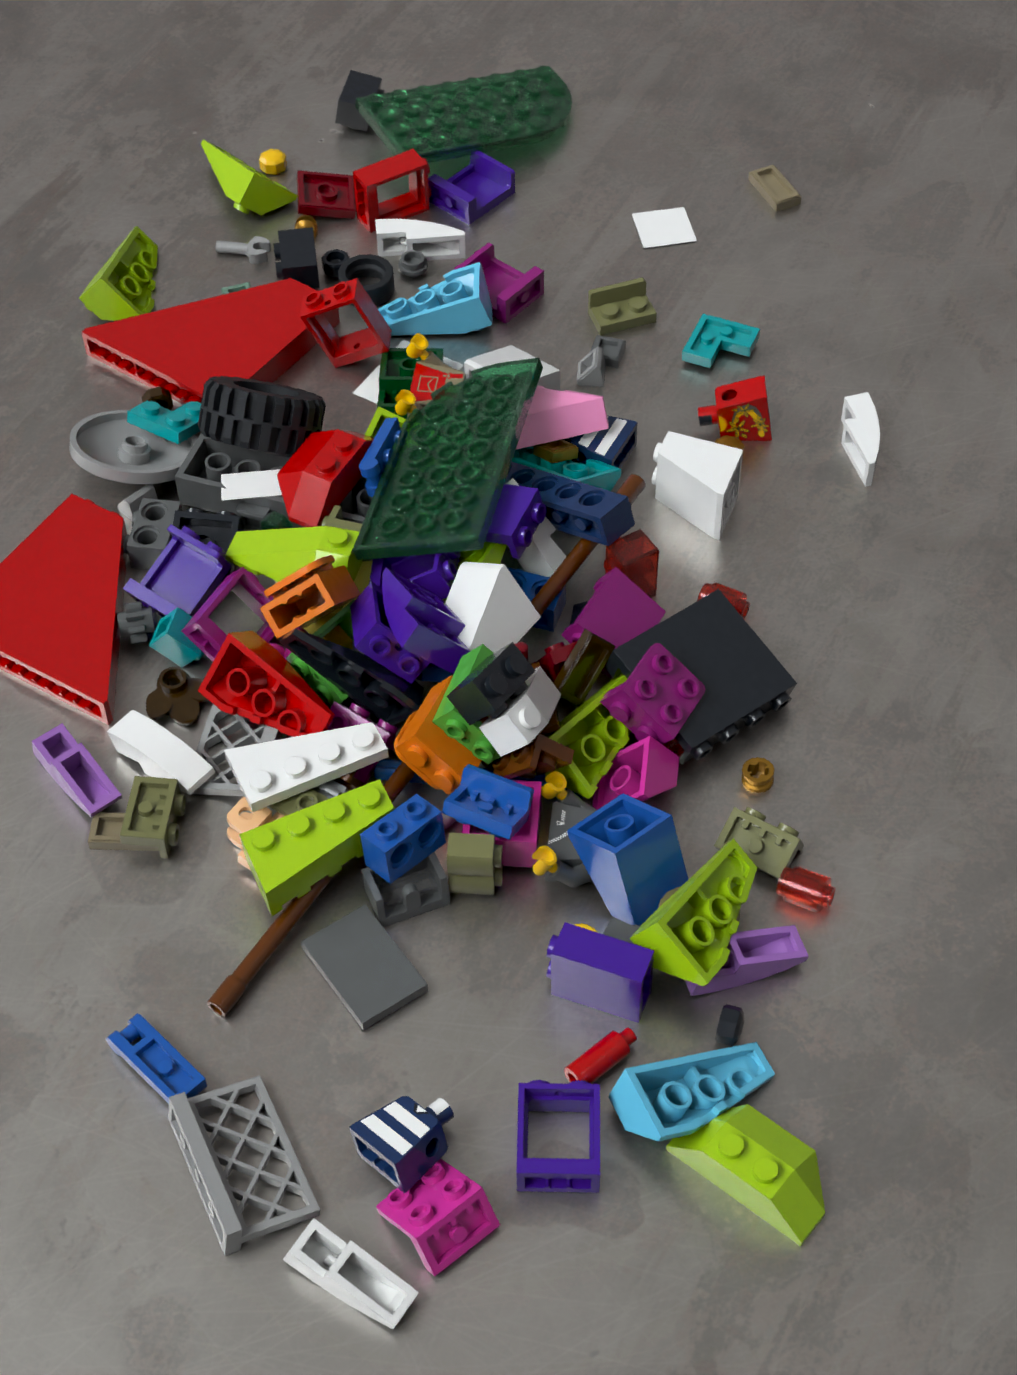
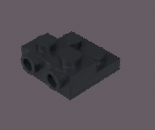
(216, 528)

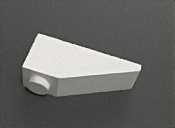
(524, 716)

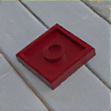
(325, 194)

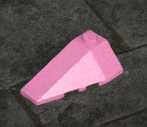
(561, 416)

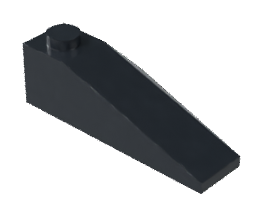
(358, 676)

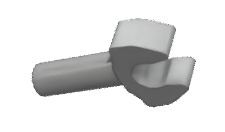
(255, 249)

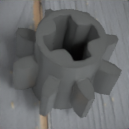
(136, 622)

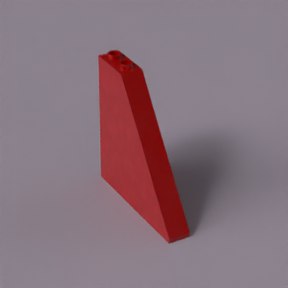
(229, 335)
(63, 606)

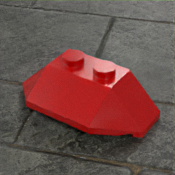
(321, 474)

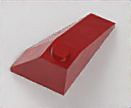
(262, 686)

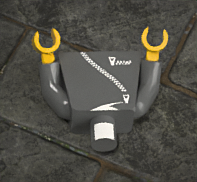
(559, 858)

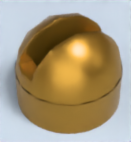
(307, 222)

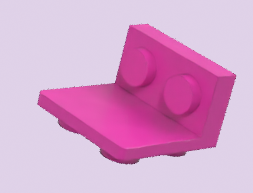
(441, 1215)

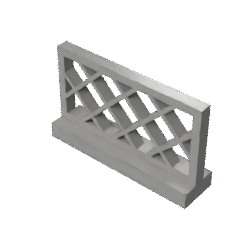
(212, 735)
(209, 1175)

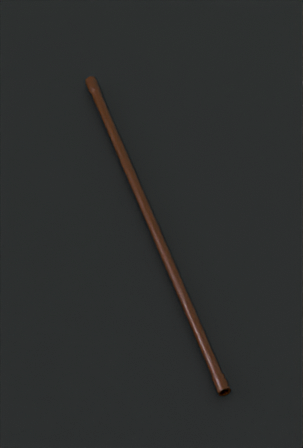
(236, 983)

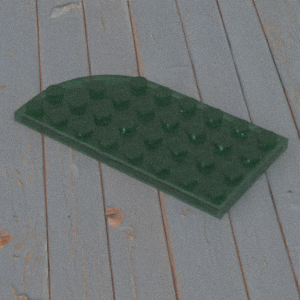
(470, 114)
(450, 465)

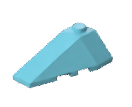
(449, 307)
(688, 1091)

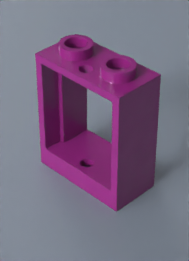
(206, 633)

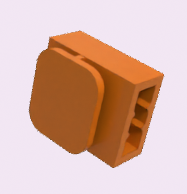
(308, 596)
(427, 747)

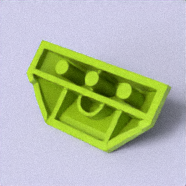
(758, 1168)

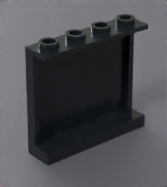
(727, 657)

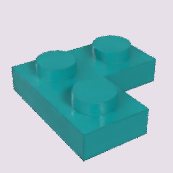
(716, 334)
(168, 424)

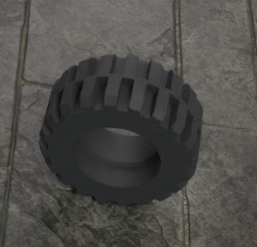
(259, 414)

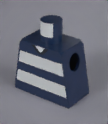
(608, 445)
(403, 1139)

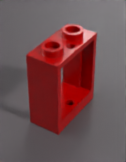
(387, 170)
(345, 349)

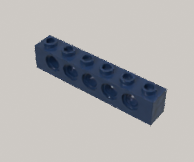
(577, 506)

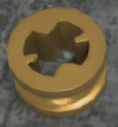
(764, 781)

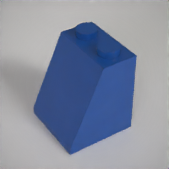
(630, 856)

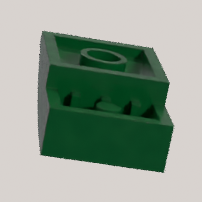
(397, 374)

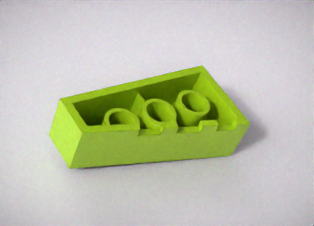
(311, 843)

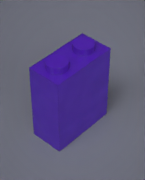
(600, 971)

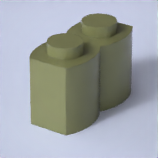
(474, 863)

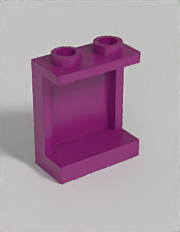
(507, 287)
(615, 612)

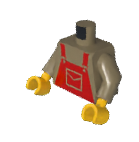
(428, 377)

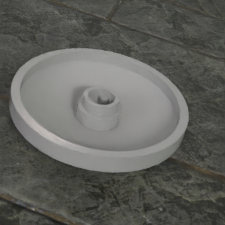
(123, 452)

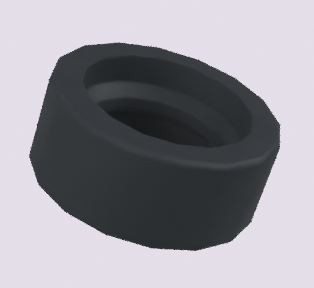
(370, 266)

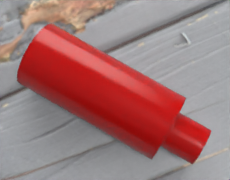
(601, 1057)

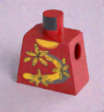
(740, 410)

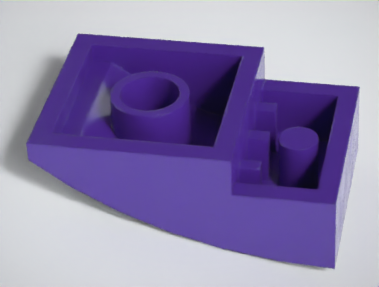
(422, 622)

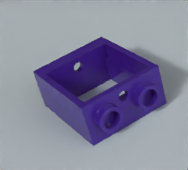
(438, 579)
(375, 638)
(558, 1173)

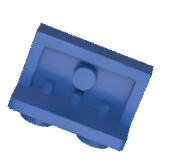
(489, 802)

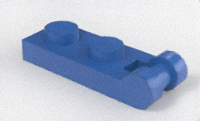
(379, 454)
(156, 1060)

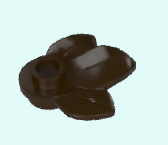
(177, 701)

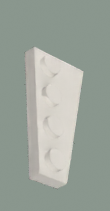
(299, 763)

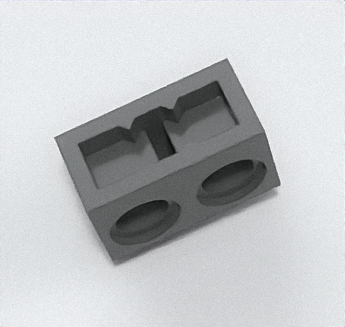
(149, 531)

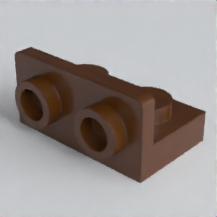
(534, 759)

